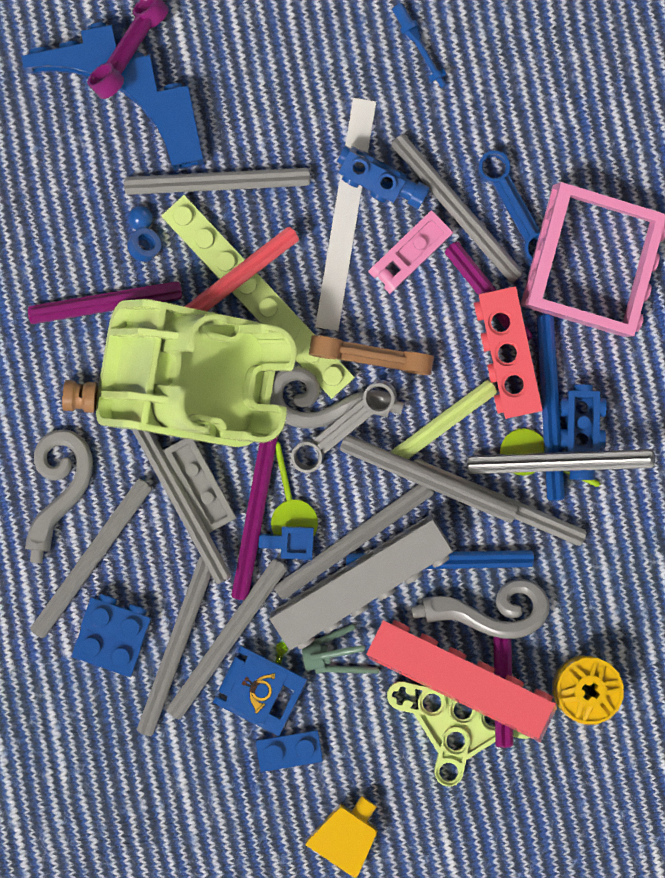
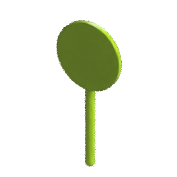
(528, 441)
(291, 511)

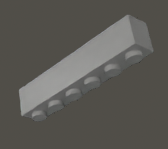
(360, 583)

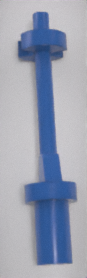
(409, 28)

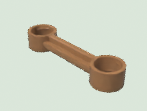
(338, 349)

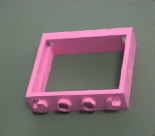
(546, 249)

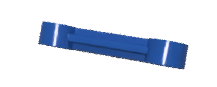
(512, 201)

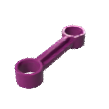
(107, 77)

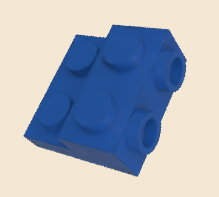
(112, 635)

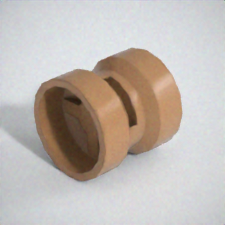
(79, 396)

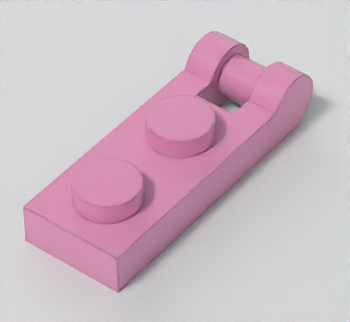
(411, 251)

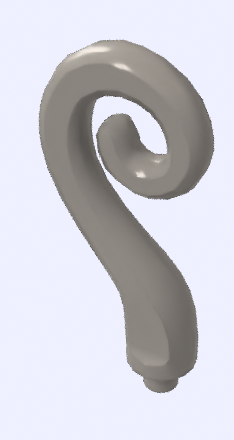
(328, 415)
(42, 527)
(448, 608)

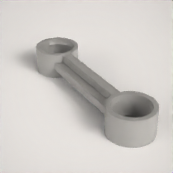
(343, 426)

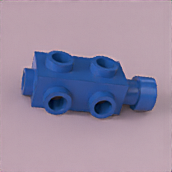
(372, 178)
(583, 424)

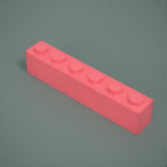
(461, 680)

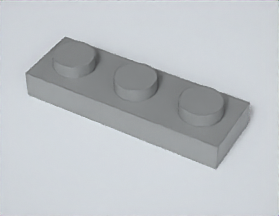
(200, 484)

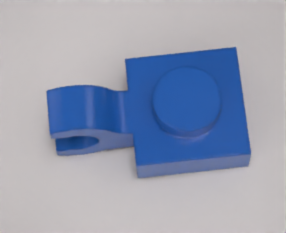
(294, 542)

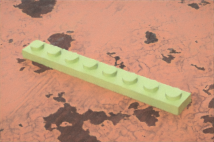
(254, 293)

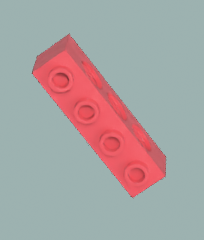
(507, 302)

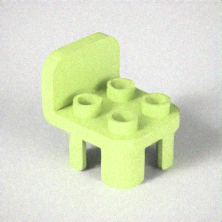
(192, 374)

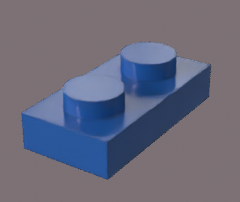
(289, 750)

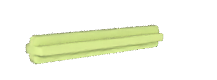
(446, 420)

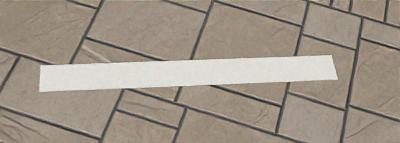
(344, 222)

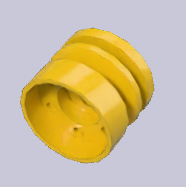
(569, 694)

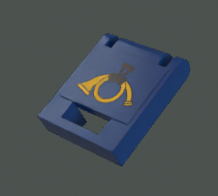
(254, 688)

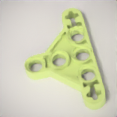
(441, 723)

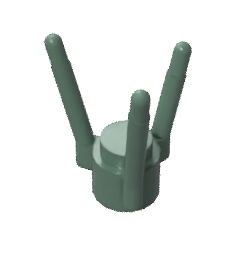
(317, 656)

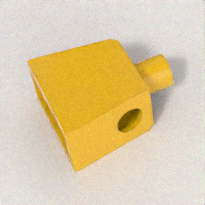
(345, 836)

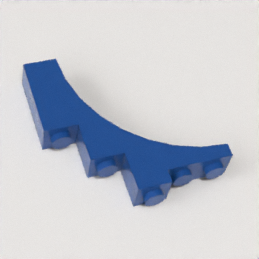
(167, 109)

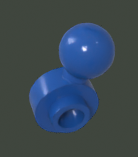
(140, 219)

